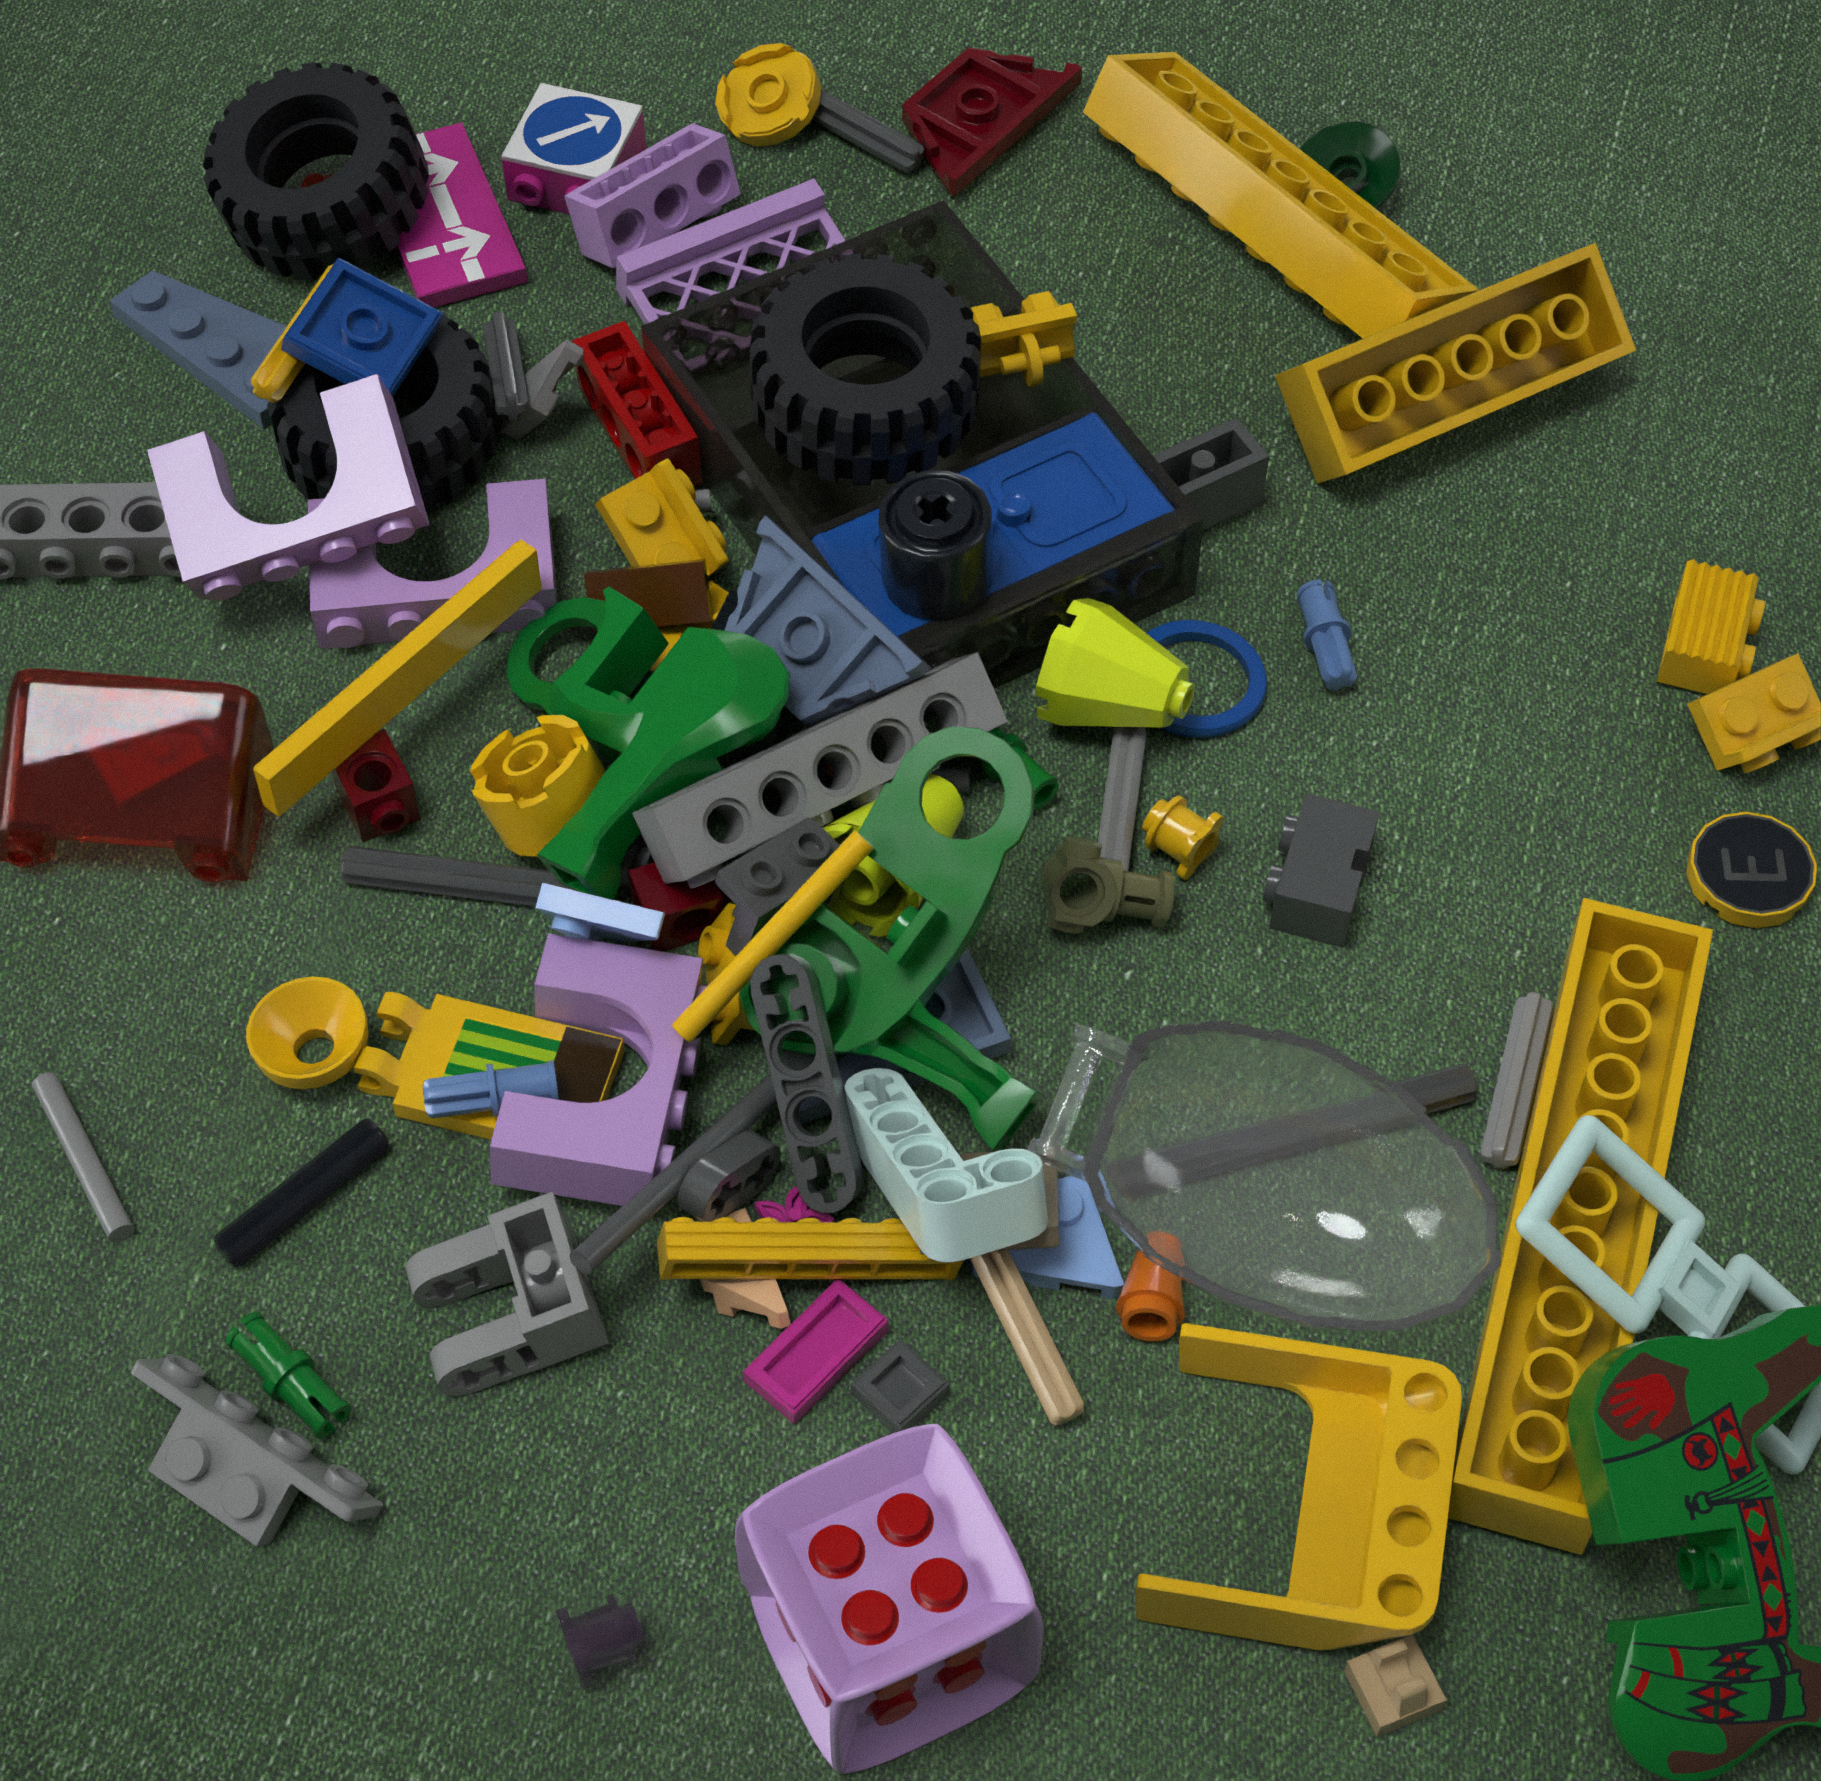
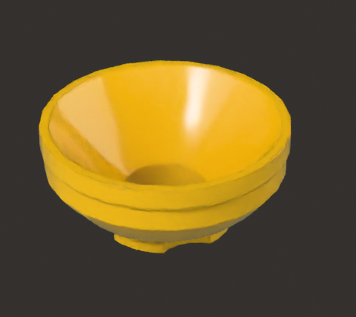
(299, 1013)

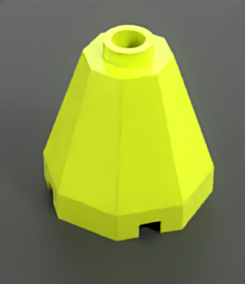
(1110, 673)

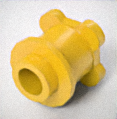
(1182, 833)

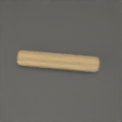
(1029, 1336)

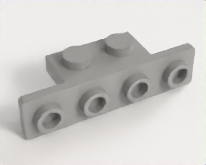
(239, 1463)

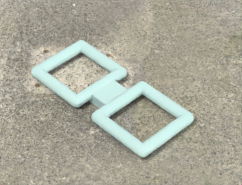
(1680, 1277)

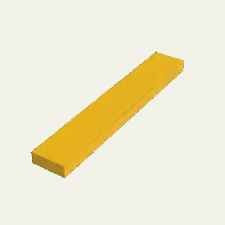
(397, 678)

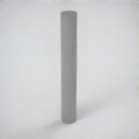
(82, 1157)

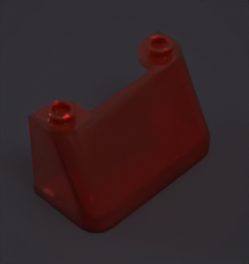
(132, 768)

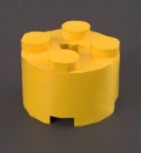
(535, 781)

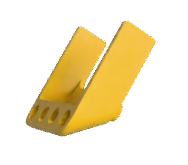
(1369, 1497)

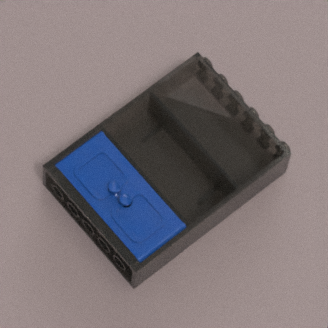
(1065, 476)

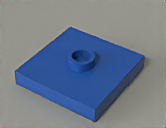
(361, 328)

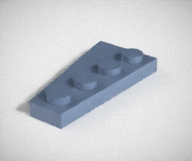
(203, 336)

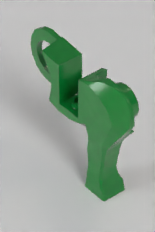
(697, 705)
(880, 996)

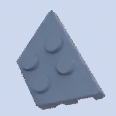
(819, 630)

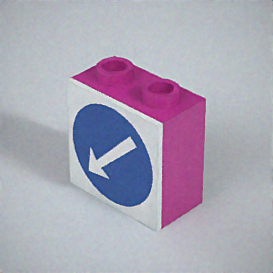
(568, 142)

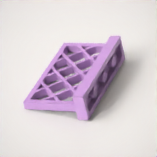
(721, 243)

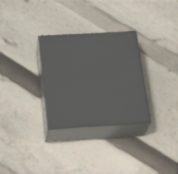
(899, 1388)

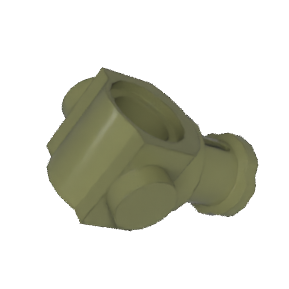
(1107, 892)

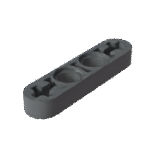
(818, 1080)

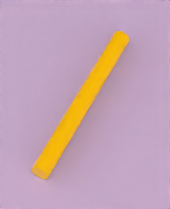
(772, 936)

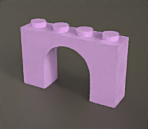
(369, 501)
(366, 604)
(615, 1144)

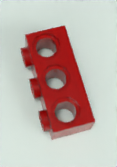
(635, 404)

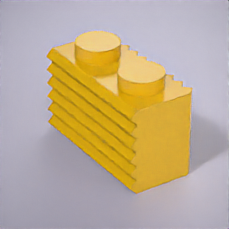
(1710, 628)

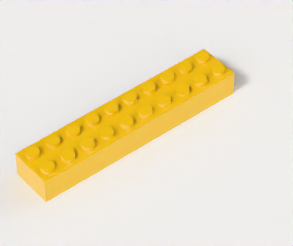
(1609, 1054)

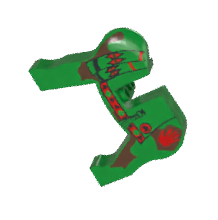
(1672, 1452)

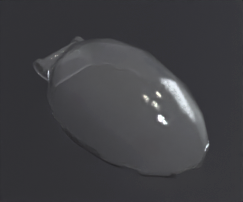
(1277, 1175)

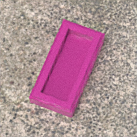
(816, 1351)

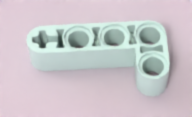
(944, 1202)

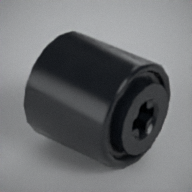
(936, 544)

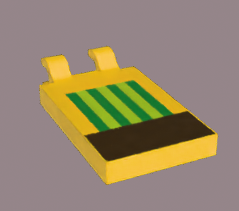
(466, 1036)

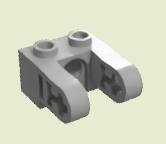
(553, 1307)

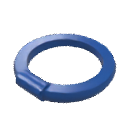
(1234, 718)

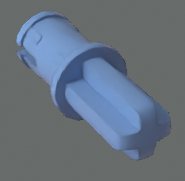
(1327, 633)
(486, 1089)

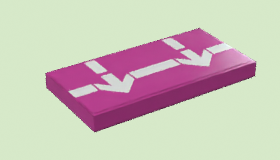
(460, 236)

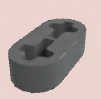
(728, 1176)

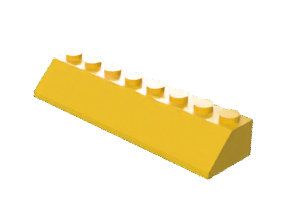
(1269, 193)

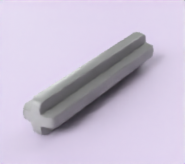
(1122, 793)
(1517, 1081)

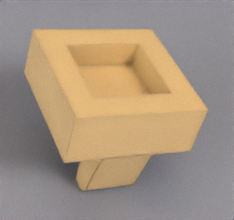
(1394, 1685)

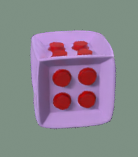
(889, 1597)

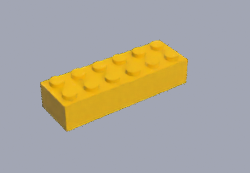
(1455, 363)

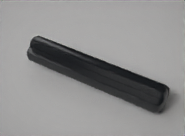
(301, 1192)

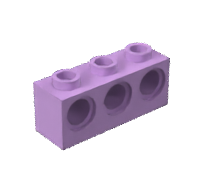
(653, 194)

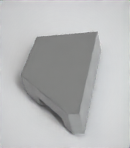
(541, 388)

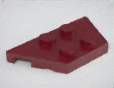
(981, 110)

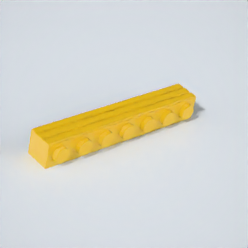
(794, 1250)

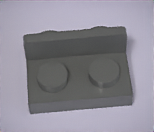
(771, 876)

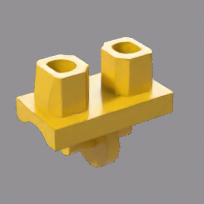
(1025, 340)

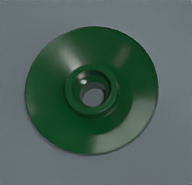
(1361, 153)

